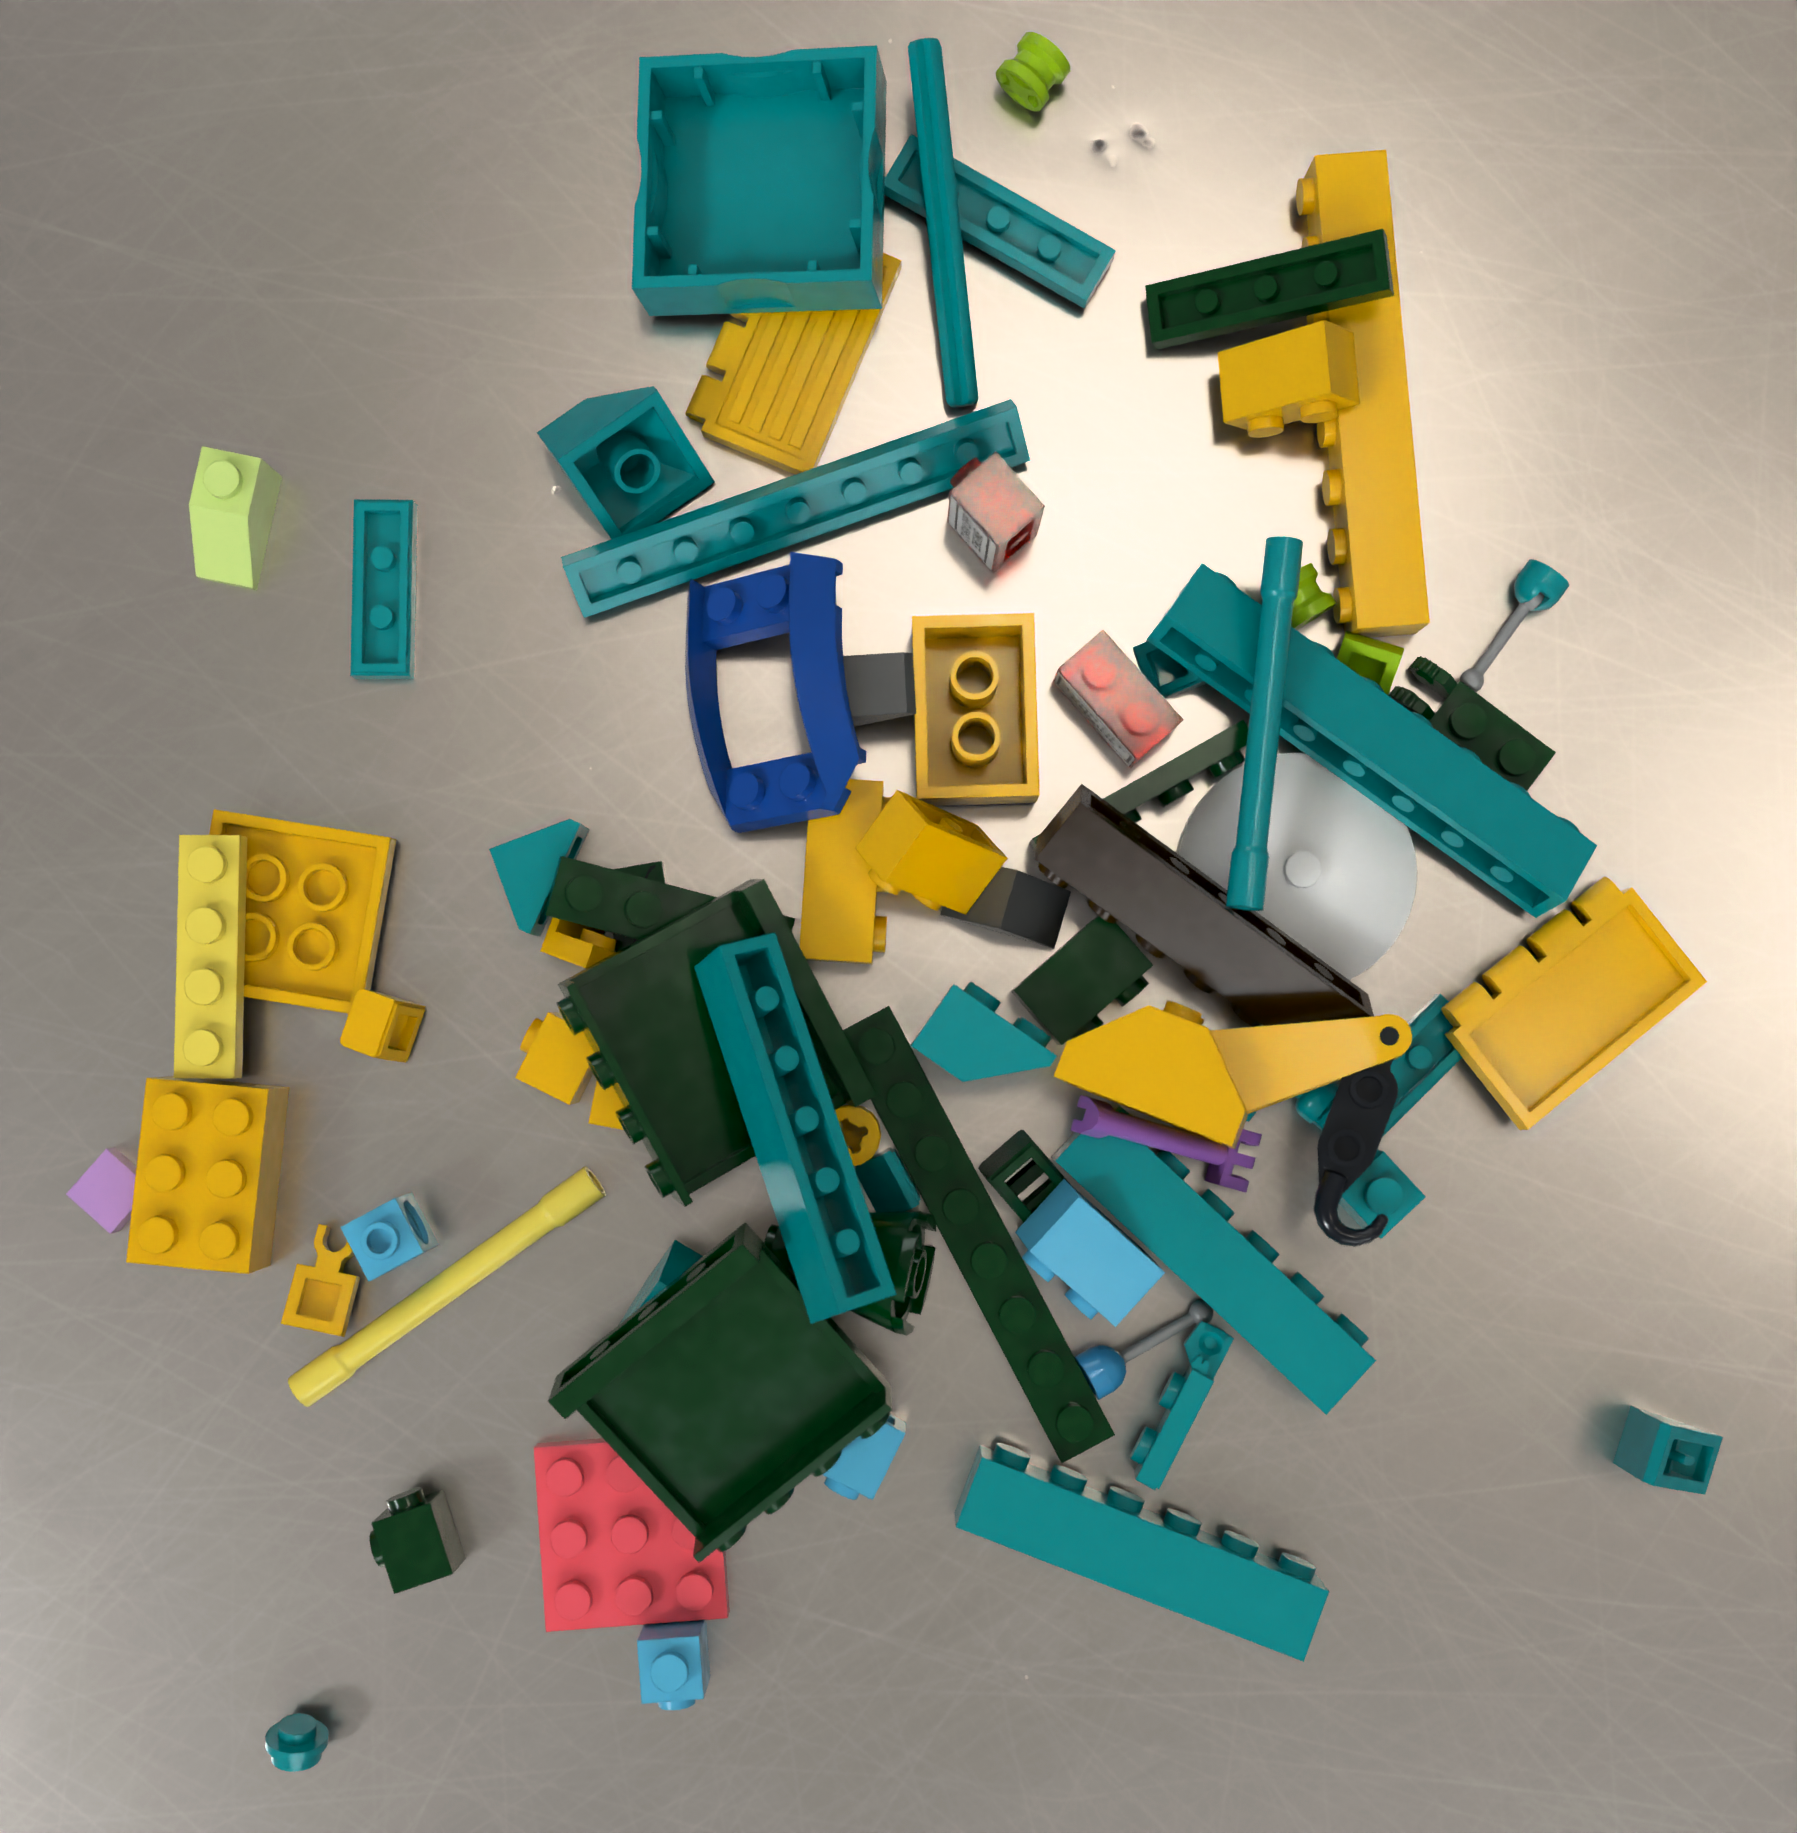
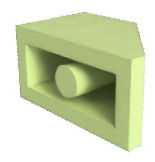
(232, 516)

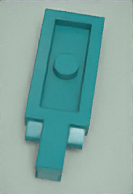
(1182, 1399)

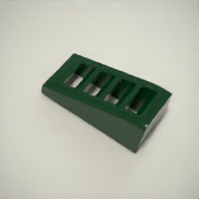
(1009, 1159)

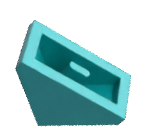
(529, 868)
(1667, 1452)

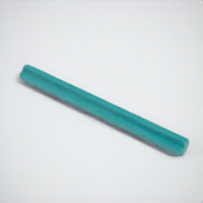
(943, 221)

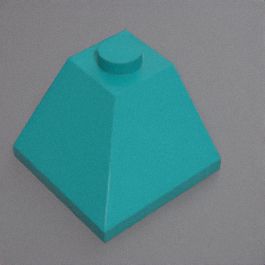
(626, 458)

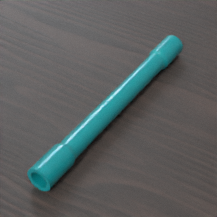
(1278, 593)

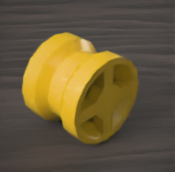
(855, 1123)

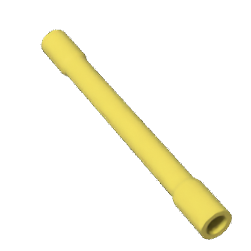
(343, 1360)

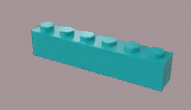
(793, 1128)
(1220, 1264)
(1142, 1551)

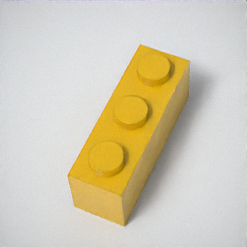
(837, 891)

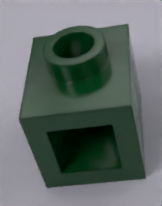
(416, 1539)

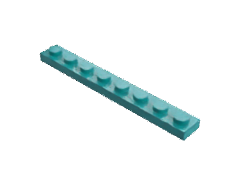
(791, 509)

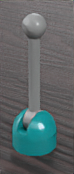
(1536, 589)

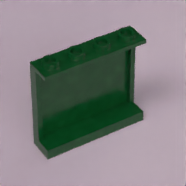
(661, 1048)
(726, 1391)

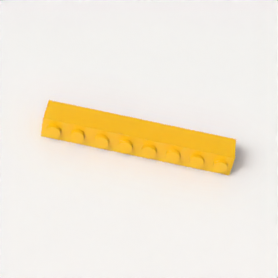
(1370, 442)

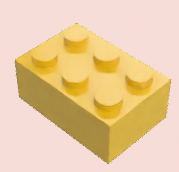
(975, 709)
(207, 1174)

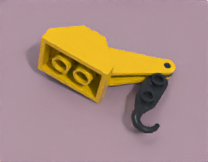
(1214, 1078)

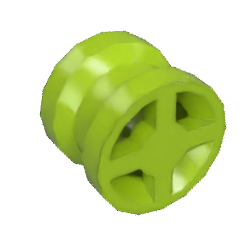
(1033, 71)
(1310, 599)

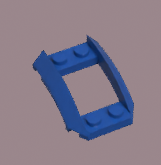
(756, 607)

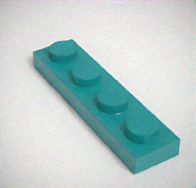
(1010, 228)

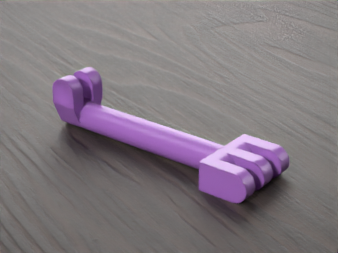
(1103, 1120)

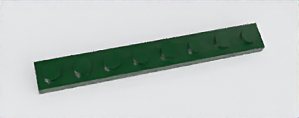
(977, 1238)

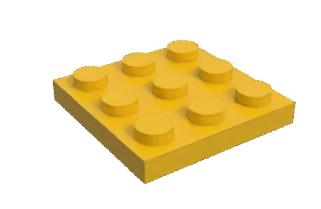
(310, 909)

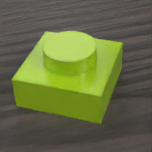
(1371, 658)

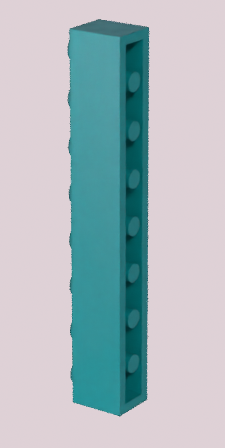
(1381, 748)

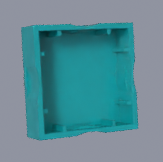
(760, 182)

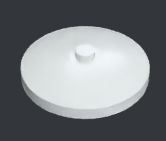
(1335, 866)

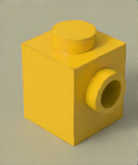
(555, 1059)

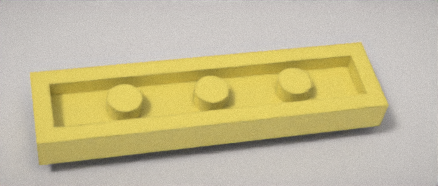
(210, 956)

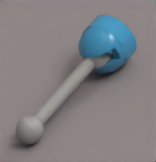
(1106, 1367)

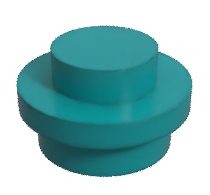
(296, 1742)

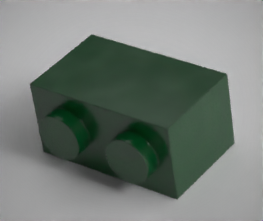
(1083, 979)

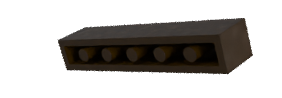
(1186, 917)

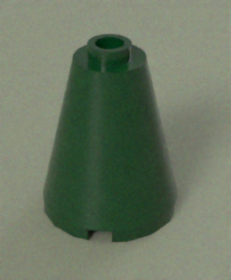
(907, 1260)

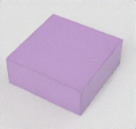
(107, 1190)

